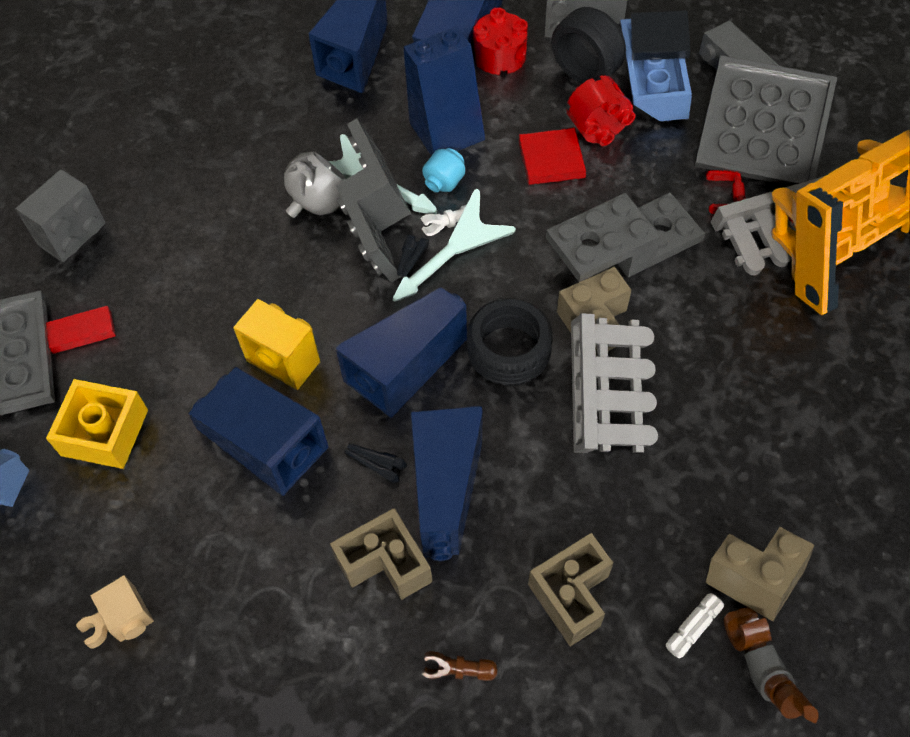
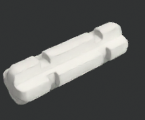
(694, 625)

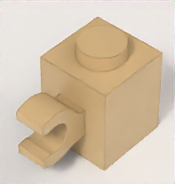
(119, 612)

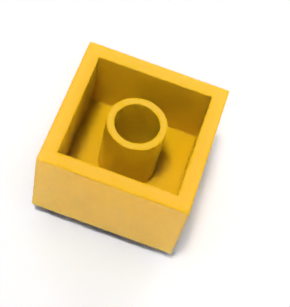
(277, 343)
(97, 423)

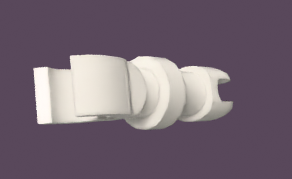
(440, 221)

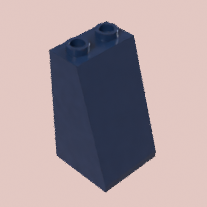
(446, 14)
(348, 41)
(443, 91)
(403, 350)
(260, 429)
(446, 466)

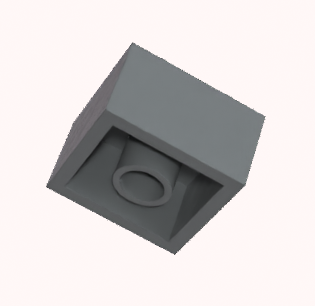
(61, 215)

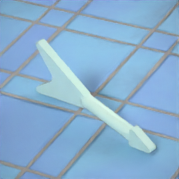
(350, 165)
(467, 235)

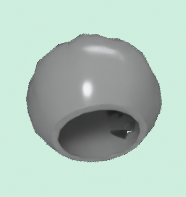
(312, 184)

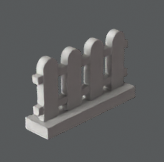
(761, 211)
(589, 400)

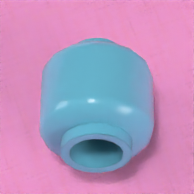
(443, 170)

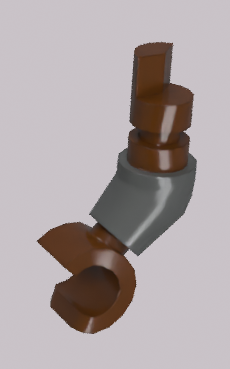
(765, 665)

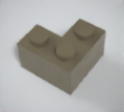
(600, 295)
(379, 547)
(758, 577)
(564, 587)

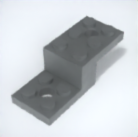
(372, 202)
(624, 235)

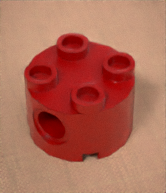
(500, 42)
(600, 110)

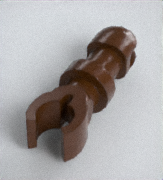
(483, 669)

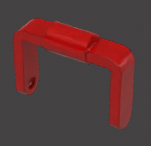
(737, 187)

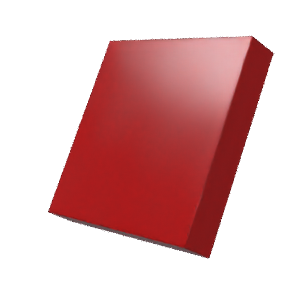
(552, 156)

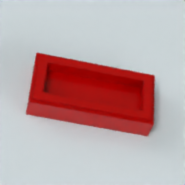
(80, 329)

